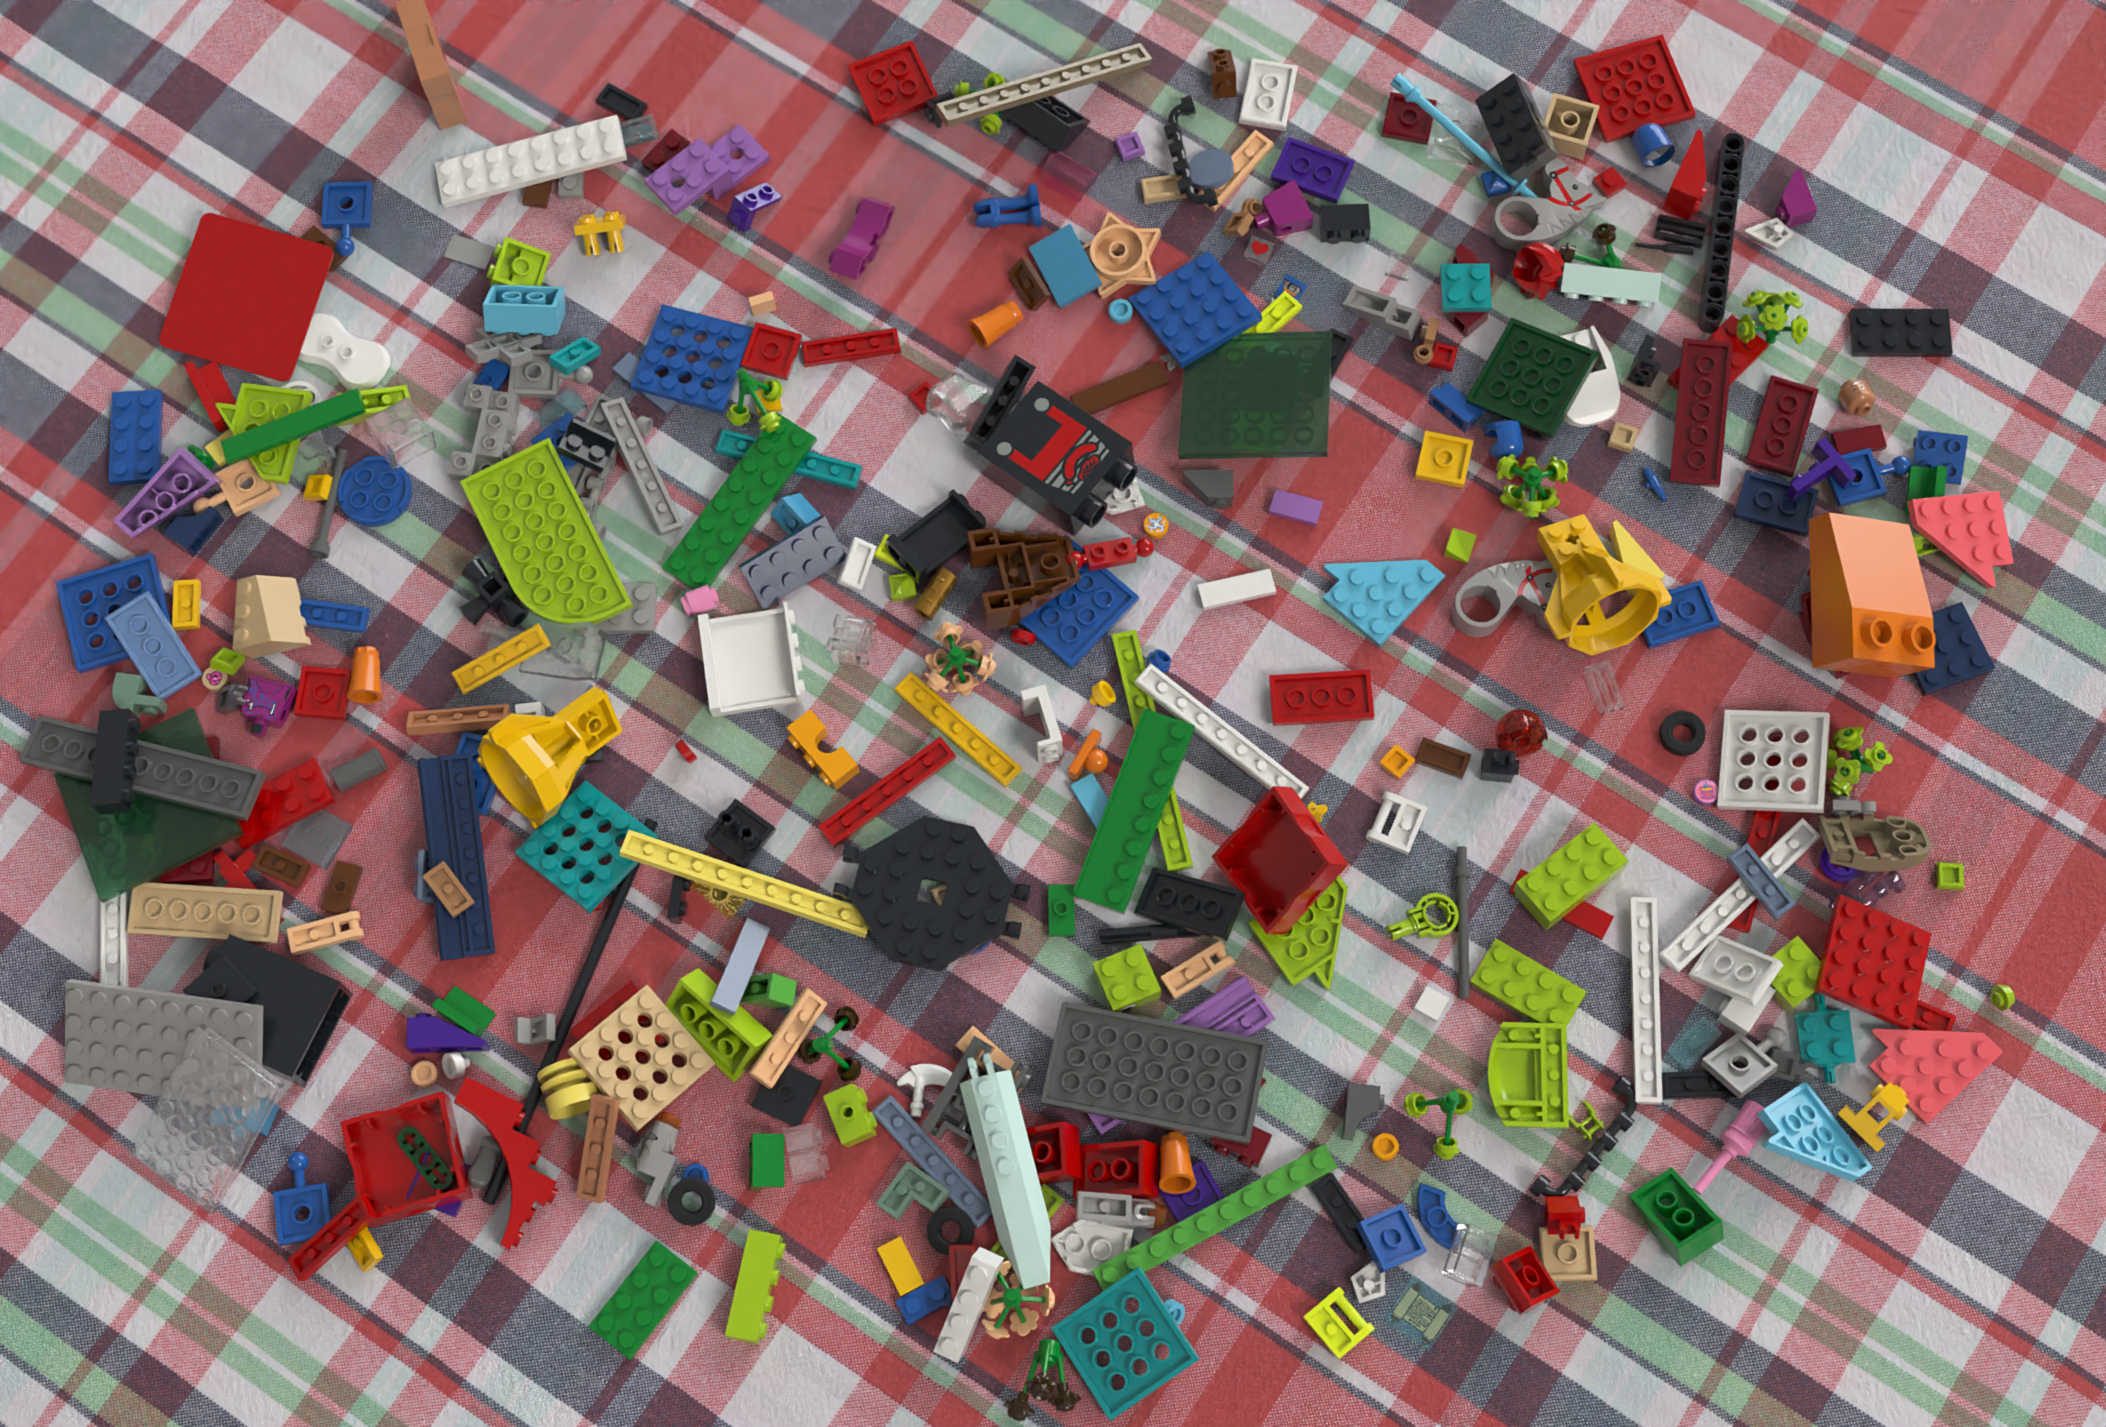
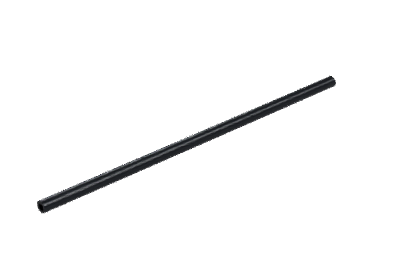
(568, 1016)

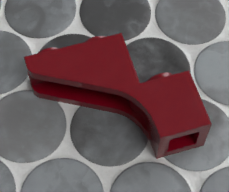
(1468, 321)

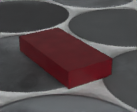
(1859, 439)

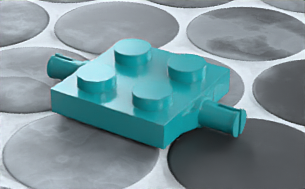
(1825, 1038)

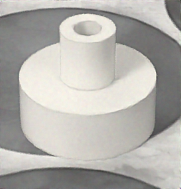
(454, 1064)

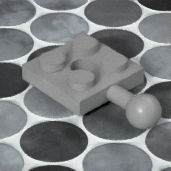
(548, 382)
(1742, 1050)

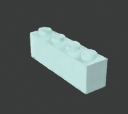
(1610, 283)

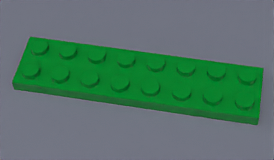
(739, 504)

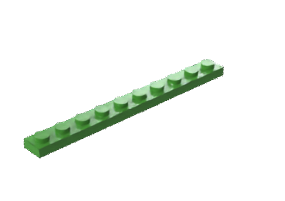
(1217, 1217)

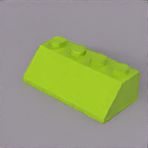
(729, 1040)

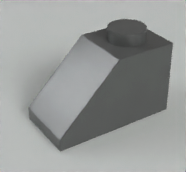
(1211, 486)

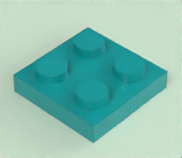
(1465, 287)

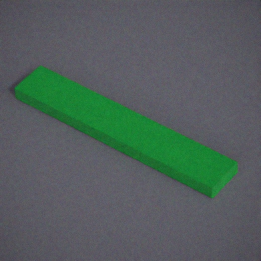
(293, 426)

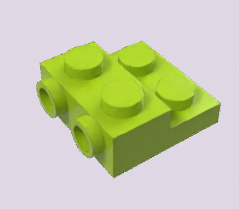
(518, 264)

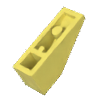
(1630, 553)

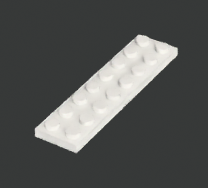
(530, 161)

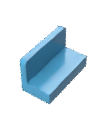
(793, 512)

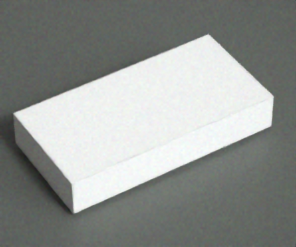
(856, 564)

